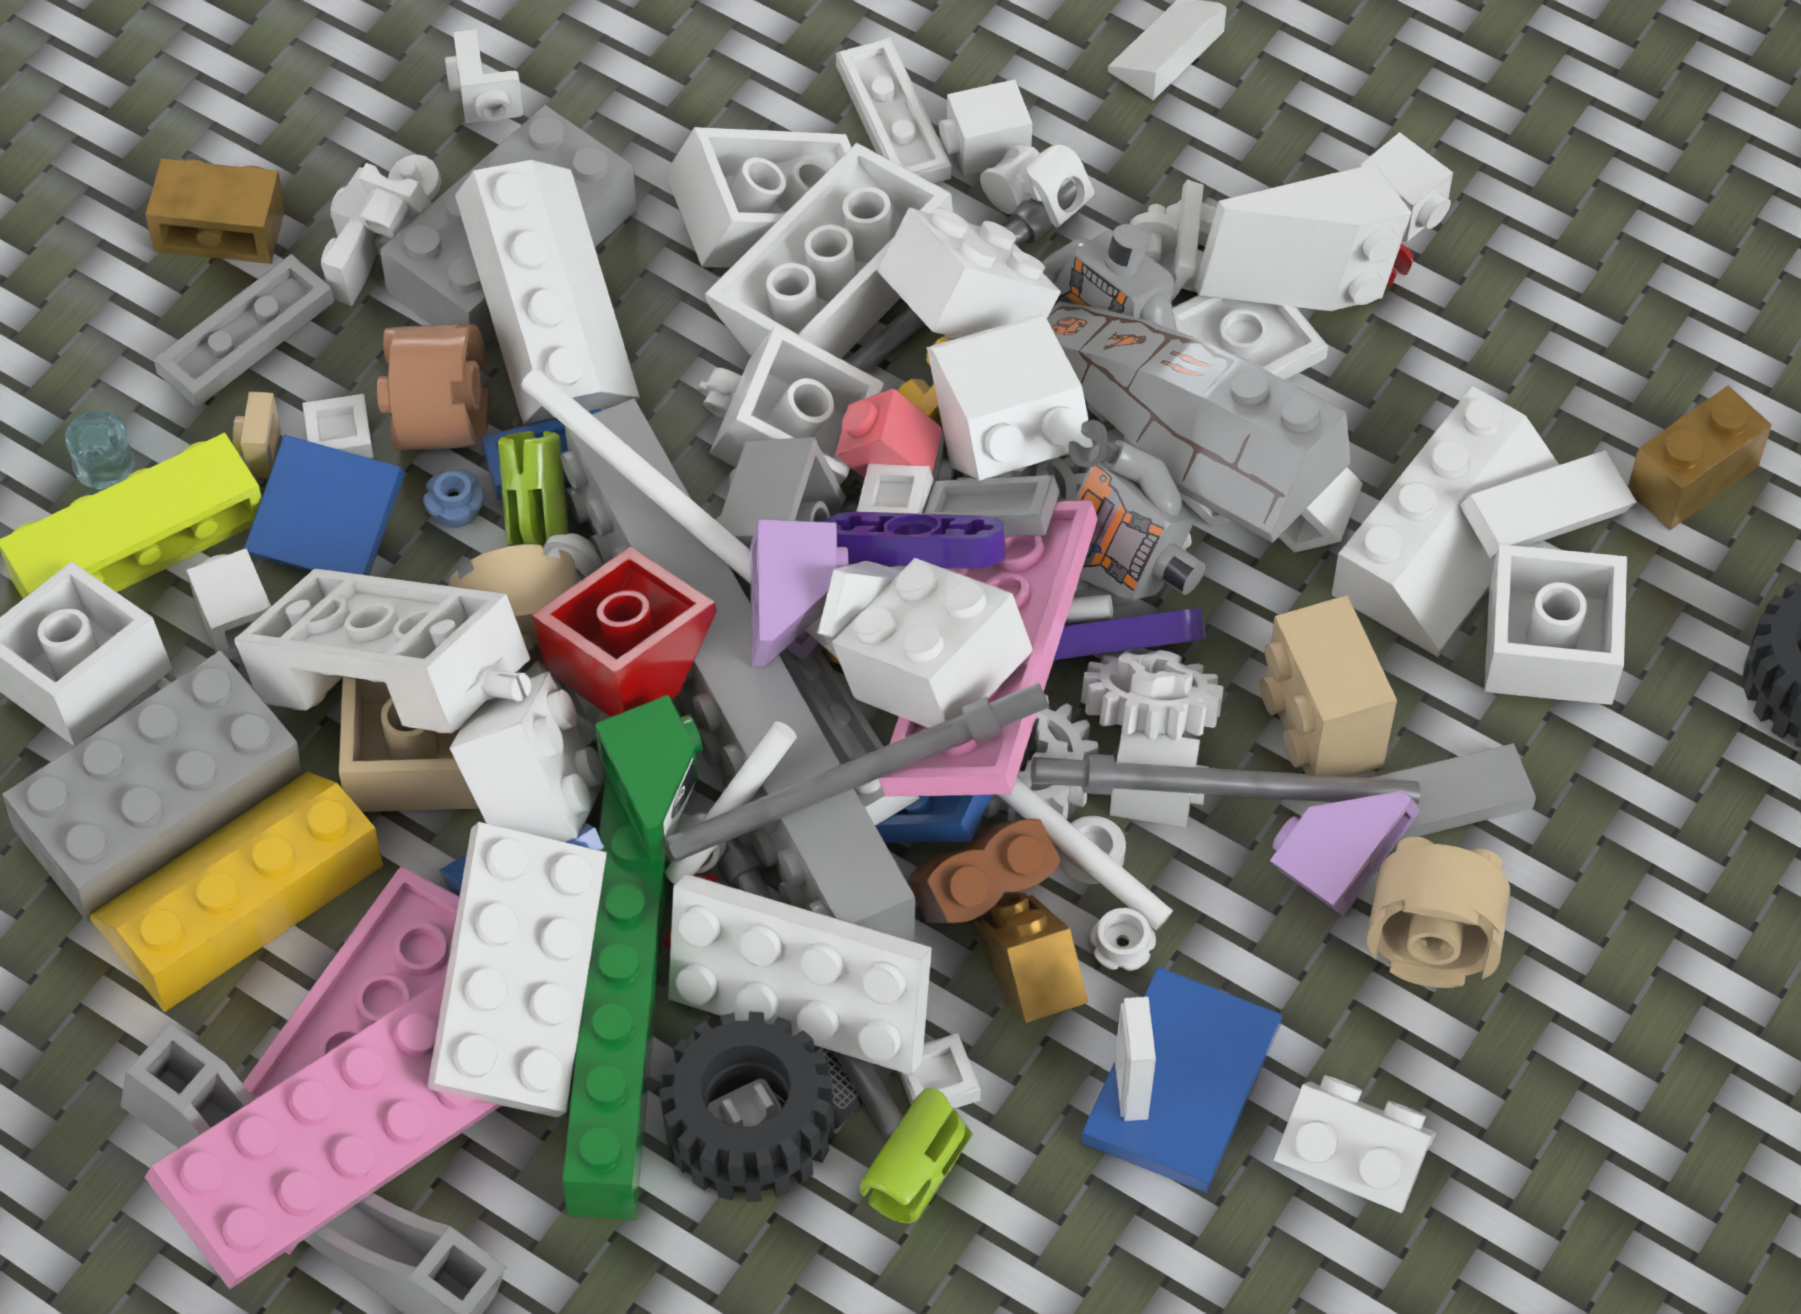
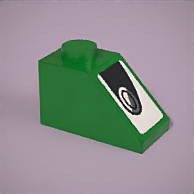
(651, 767)

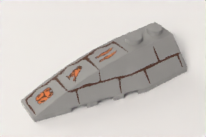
(1214, 419)

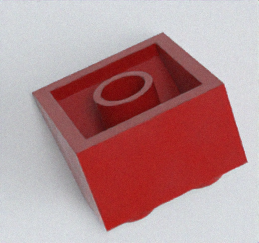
(624, 633)

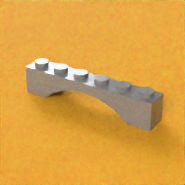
(397, 1254)

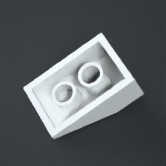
(742, 182)
(1306, 242)

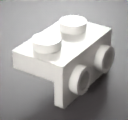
(1355, 1143)

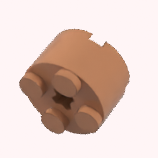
(434, 386)

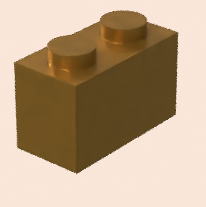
(215, 210)
(1699, 457)

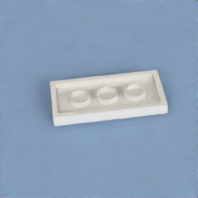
(517, 970)
(824, 975)

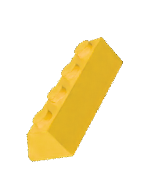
(240, 888)

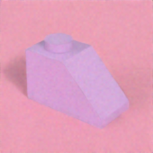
(789, 581)
(1342, 845)

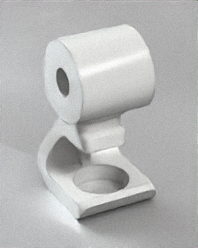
(1037, 176)

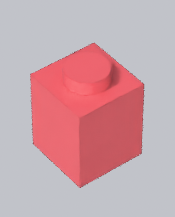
(887, 432)

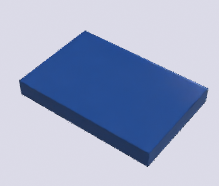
(1203, 1075)

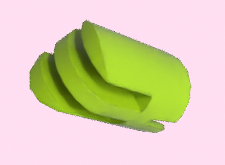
(532, 487)
(916, 1158)

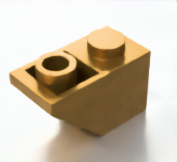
(1031, 957)

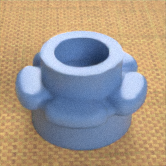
(454, 510)

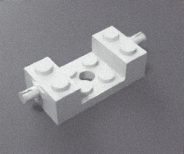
(428, 642)

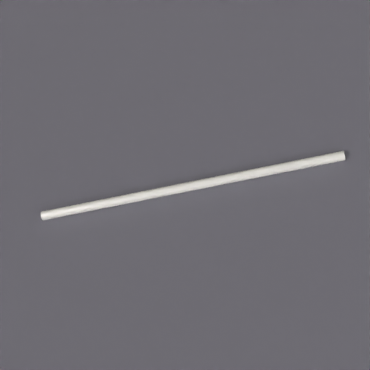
(737, 556)

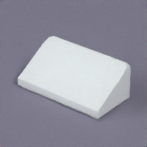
(1169, 45)

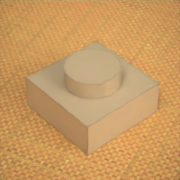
(258, 434)

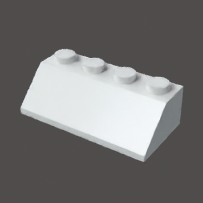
(823, 257)
(544, 285)
(1416, 553)

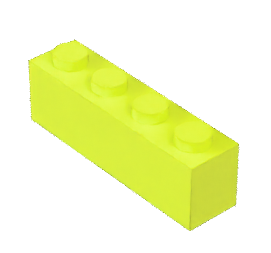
(140, 522)

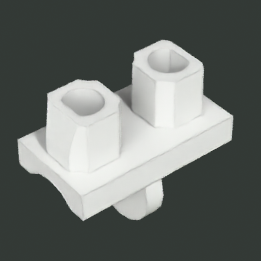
(400, 198)
(1176, 235)

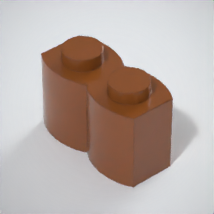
(971, 881)

